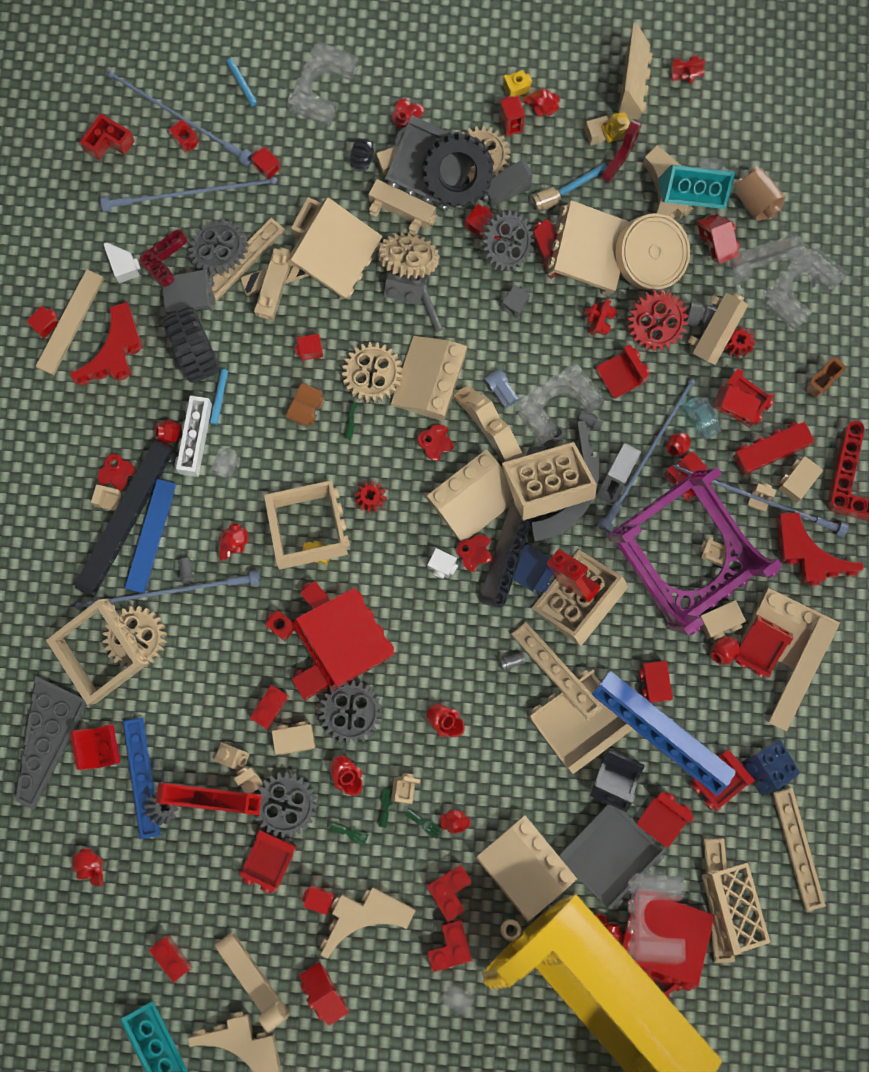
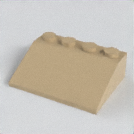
(635, 75)
(430, 377)
(549, 480)
(472, 496)
(575, 615)
(791, 617)
(526, 868)

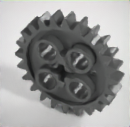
(511, 223)
(218, 247)
(368, 713)
(291, 786)

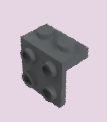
(405, 289)

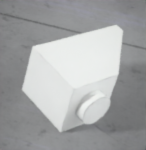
(122, 263)

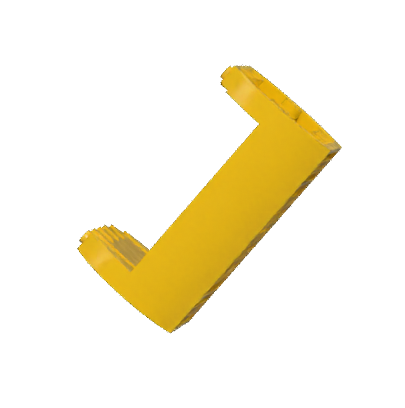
(603, 990)

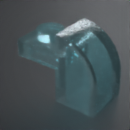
(703, 417)

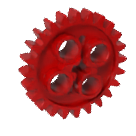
(666, 332)

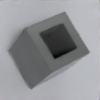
(516, 301)

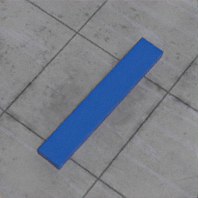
(150, 536)
(140, 774)

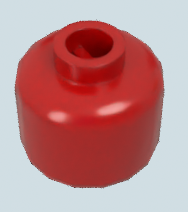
(725, 650)

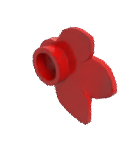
(405, 111)
(438, 442)
(116, 475)
(477, 552)

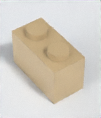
(304, 217)
(800, 479)
(722, 619)
(293, 739)

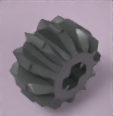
(155, 813)

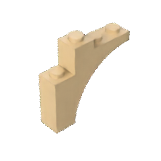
(656, 164)
(488, 420)
(378, 909)
(238, 1038)

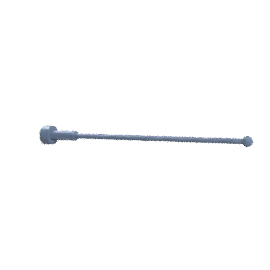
(244, 156)
(107, 203)
(606, 524)
(841, 528)
(253, 578)

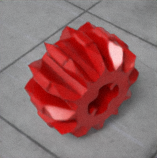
(745, 338)
(363, 495)

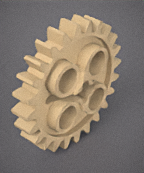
(499, 154)
(408, 255)
(356, 370)
(145, 624)

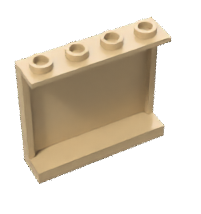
(587, 246)
(335, 248)
(571, 734)

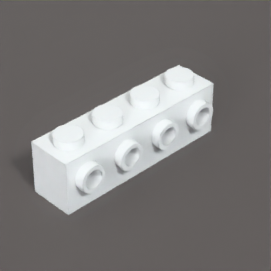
(194, 436)

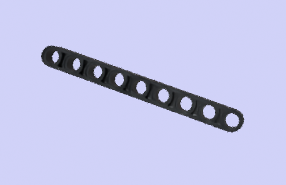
(124, 518)
(507, 553)

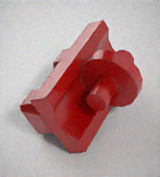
(688, 69)
(597, 316)

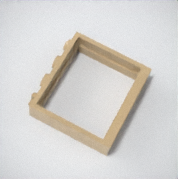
(300, 495)
(74, 669)

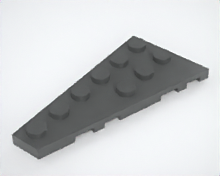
(51, 720)

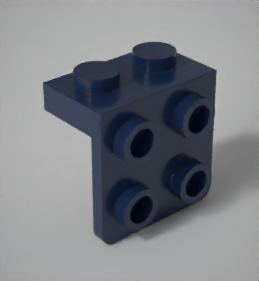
(533, 571)
(771, 768)

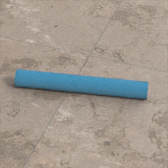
(244, 87)
(581, 180)
(219, 396)

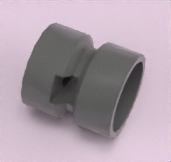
(700, 315)

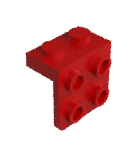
(623, 372)
(673, 476)
(95, 747)
(665, 818)

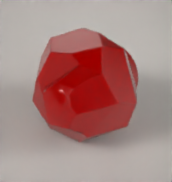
(168, 431)
(678, 444)
(455, 821)

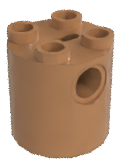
(759, 194)

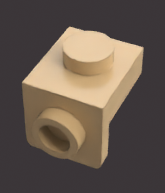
(764, 491)
(713, 552)
(231, 757)
(248, 780)
(404, 788)

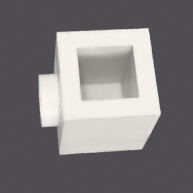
(442, 564)

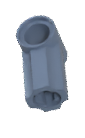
(498, 383)

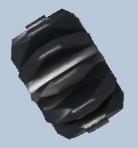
(361, 154)

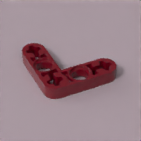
(629, 142)
(172, 243)

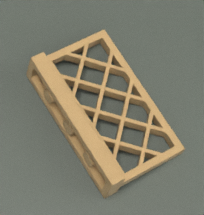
(717, 895)

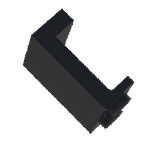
(617, 780)

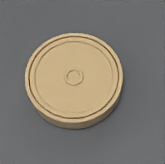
(652, 252)

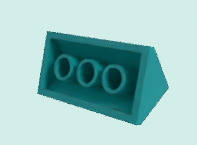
(696, 186)
(152, 1041)

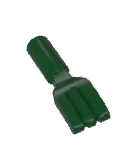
(350, 427)
(386, 801)
(428, 826)
(355, 835)

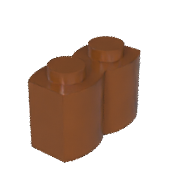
(825, 377)
(305, 405)

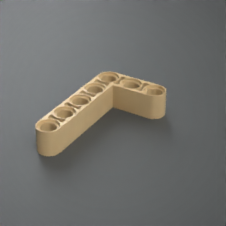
(254, 982)

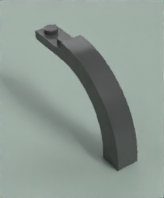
(562, 522)

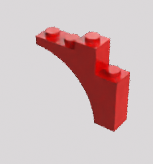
(112, 358)
(814, 562)
(208, 799)

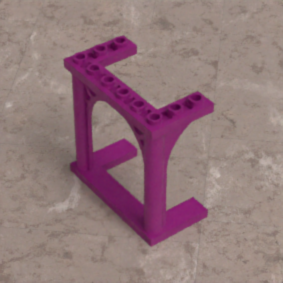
(751, 560)

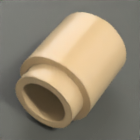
(546, 199)
(515, 934)

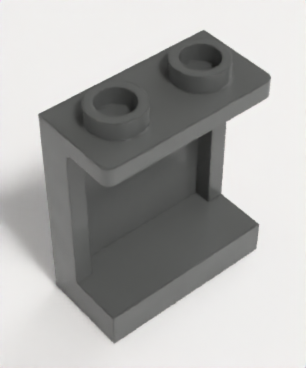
(190, 290)

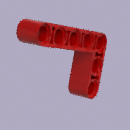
(847, 476)

